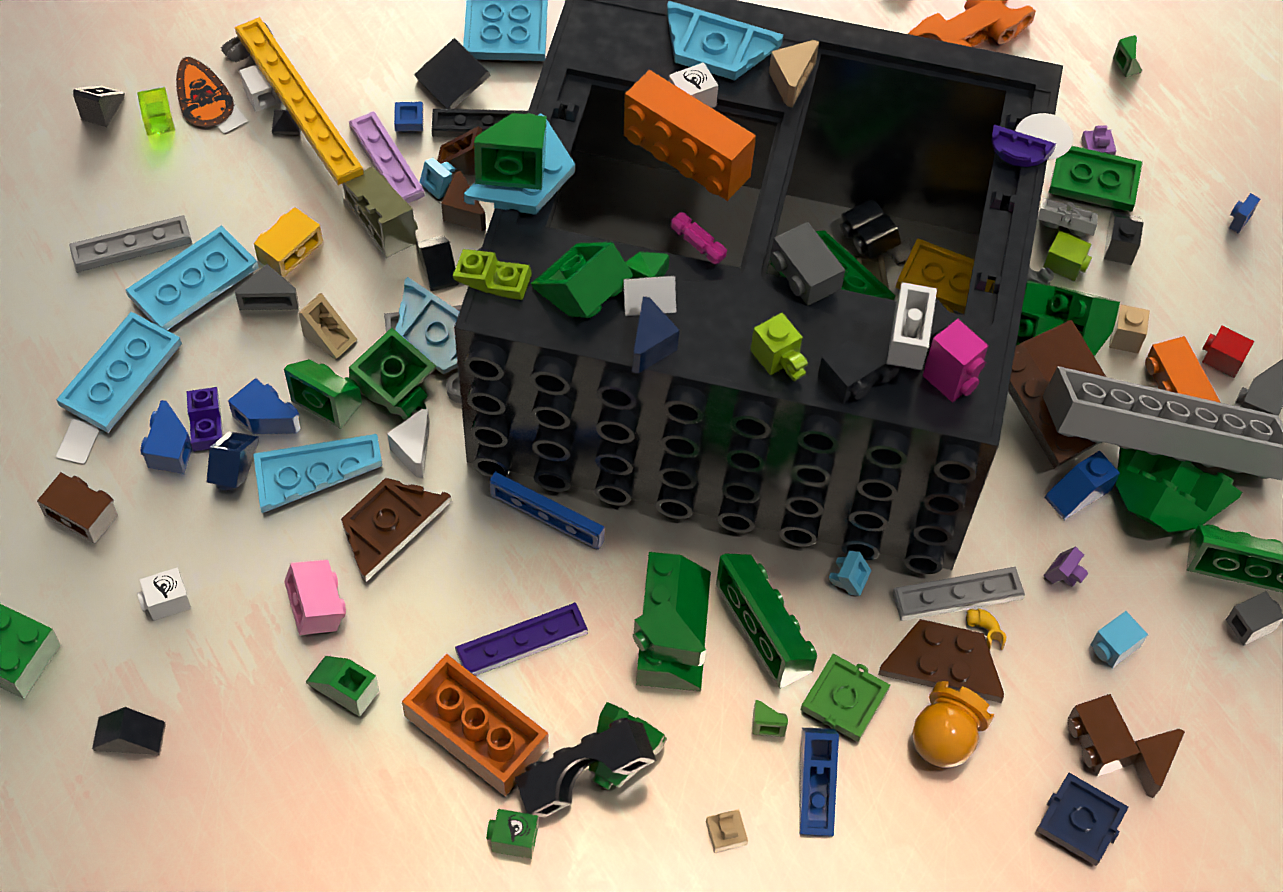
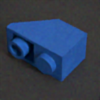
(262, 411)
(168, 441)

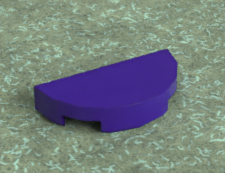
(1020, 148)

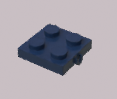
(1082, 819)

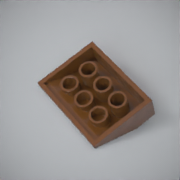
(1030, 375)

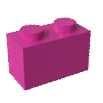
(955, 361)

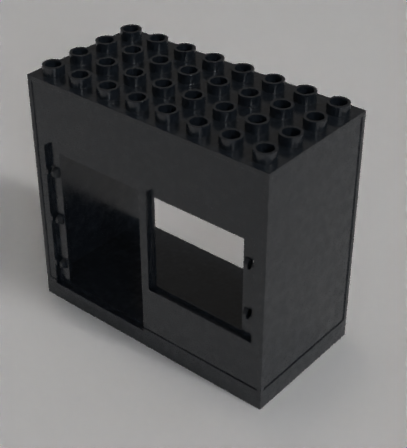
(708, 423)

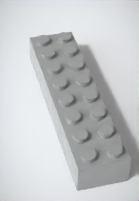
(1165, 423)

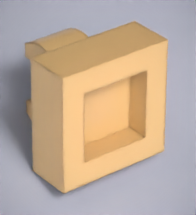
(726, 830)

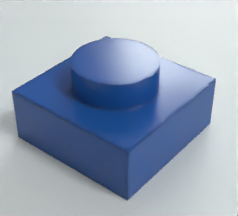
(408, 116)
(1243, 212)

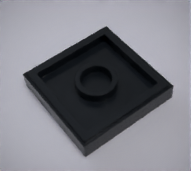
(452, 74)

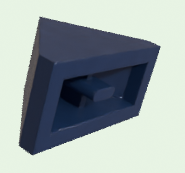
(655, 336)

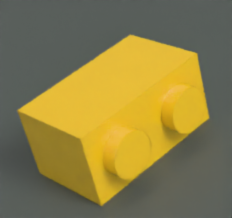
(288, 241)

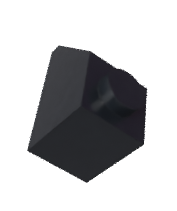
(1123, 238)

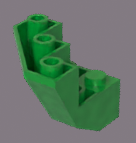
(1051, 306)
(1171, 491)

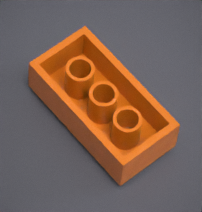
(688, 135)
(475, 724)

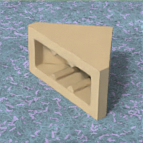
(791, 69)
(325, 327)

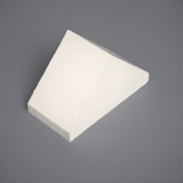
(410, 441)

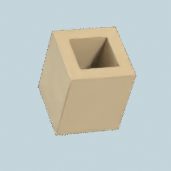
(1129, 329)

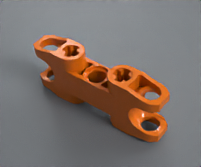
(977, 24)

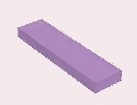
(386, 156)

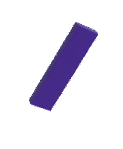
(522, 639)

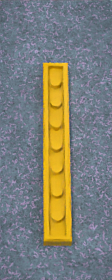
(299, 101)

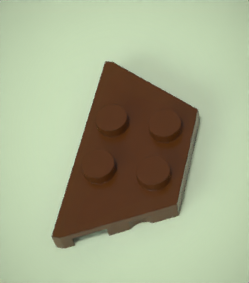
(388, 521)
(945, 653)

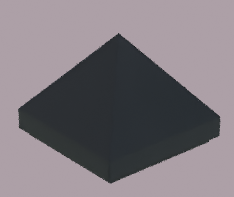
(284, 123)

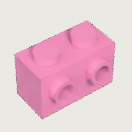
(314, 597)

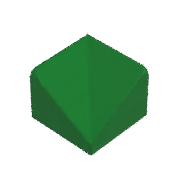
(1126, 56)
(648, 265)

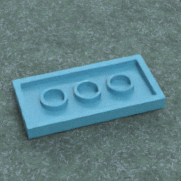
(192, 278)
(119, 372)

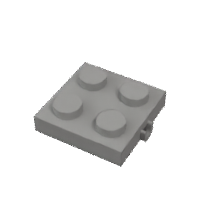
(1077, 220)

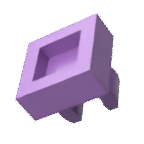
(1099, 140)
(1067, 568)

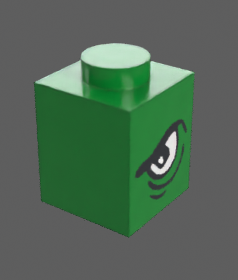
(513, 833)

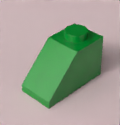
(668, 636)

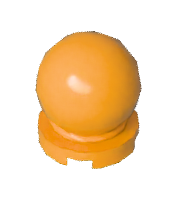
(949, 727)

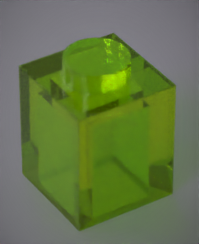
(156, 111)

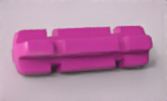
(698, 238)

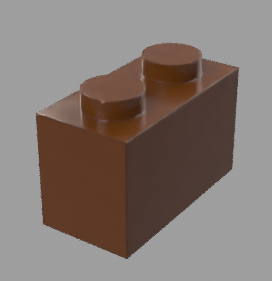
(78, 507)
(1102, 735)

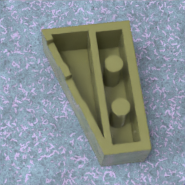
(382, 211)

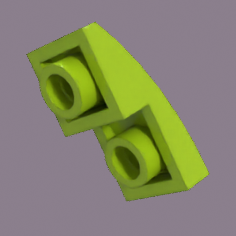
(488, 275)

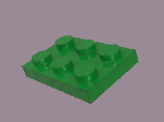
(1096, 178)

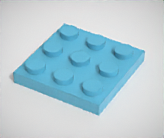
(506, 29)

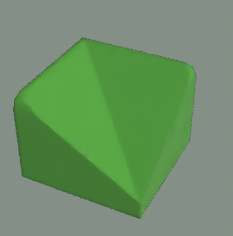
(768, 721)

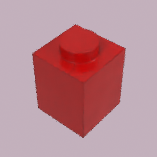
(1226, 351)

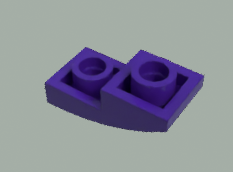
(204, 417)

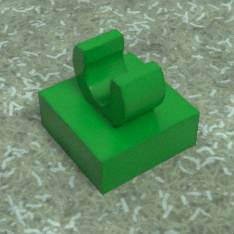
(410, 403)

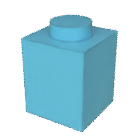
(1118, 639)

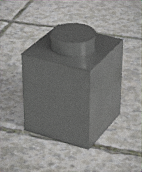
(1255, 618)

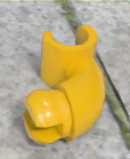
(986, 620)

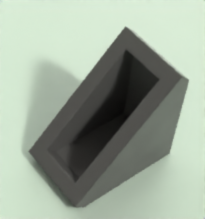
(266, 292)

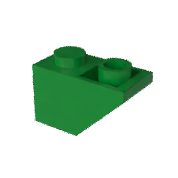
(345, 683)

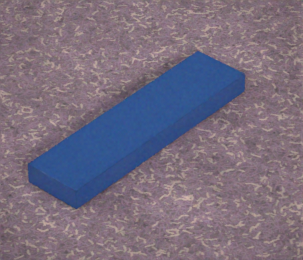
(547, 510)

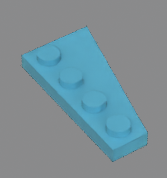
(306, 469)

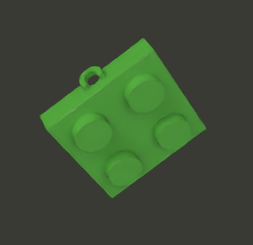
(845, 697)

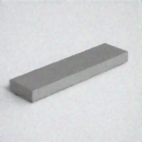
(130, 243)
(958, 593)

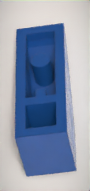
(818, 780)

